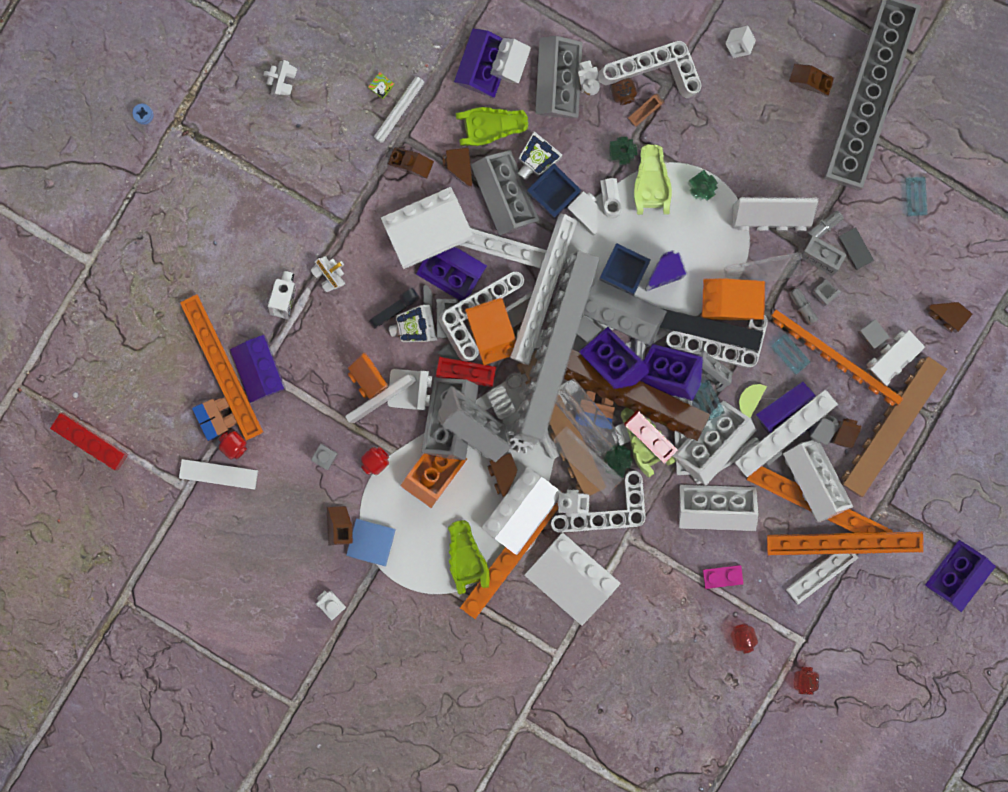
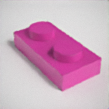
(723, 576)

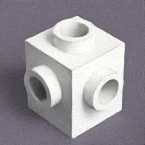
(573, 503)

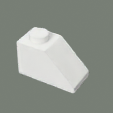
(585, 211)

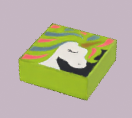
(381, 85)

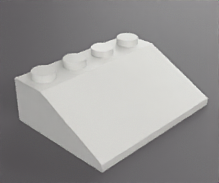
(774, 213)
(427, 227)
(572, 579)

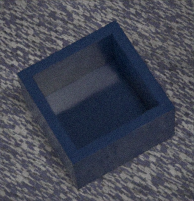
(553, 191)
(624, 269)

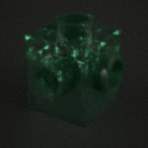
(616, 154)
(703, 179)
(619, 459)

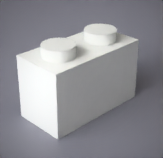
(510, 60)

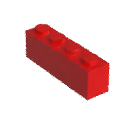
(89, 441)

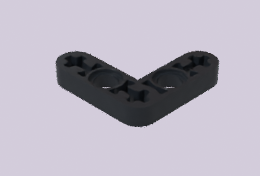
(406, 299)

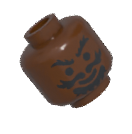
(624, 91)

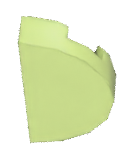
(750, 398)

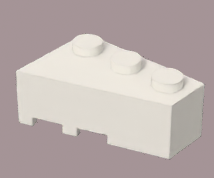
(894, 357)

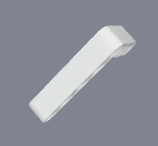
(652, 62)
(471, 301)
(720, 347)
(607, 515)

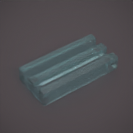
(922, 180)
(796, 349)
(702, 387)

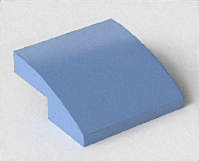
(371, 542)

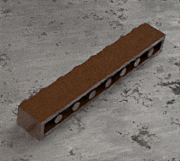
(646, 399)

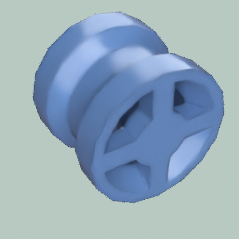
(143, 117)

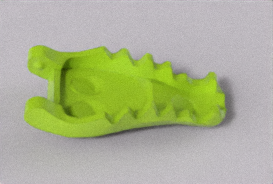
(487, 125)
(466, 560)

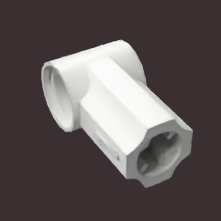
(610, 196)

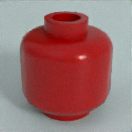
(232, 445)
(374, 461)

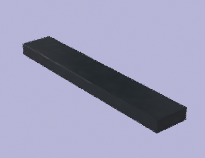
(712, 330)

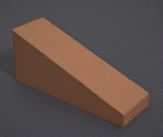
(646, 110)

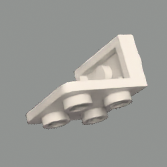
(415, 395)

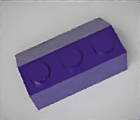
(477, 63)
(667, 270)
(452, 272)
(614, 360)
(257, 368)
(673, 371)
(785, 407)
(960, 575)

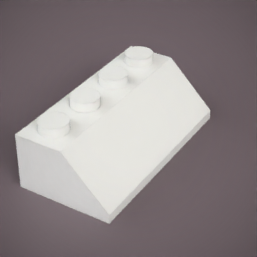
(716, 445)
(817, 480)
(718, 507)
(522, 510)

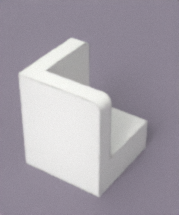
(740, 41)

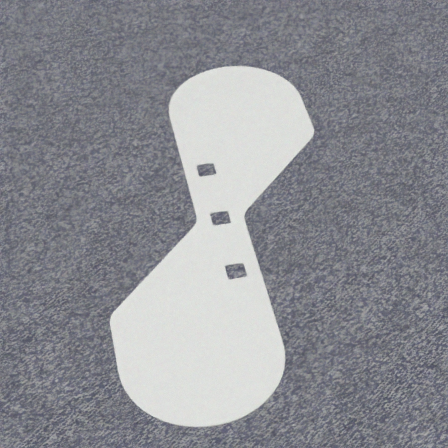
(706, 245)

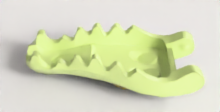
(652, 183)
(642, 454)

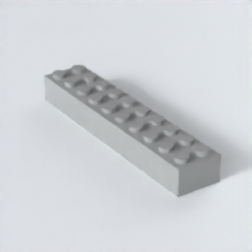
(871, 93)
(556, 347)

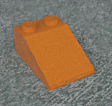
(733, 299)
(492, 330)
(367, 377)
(431, 477)

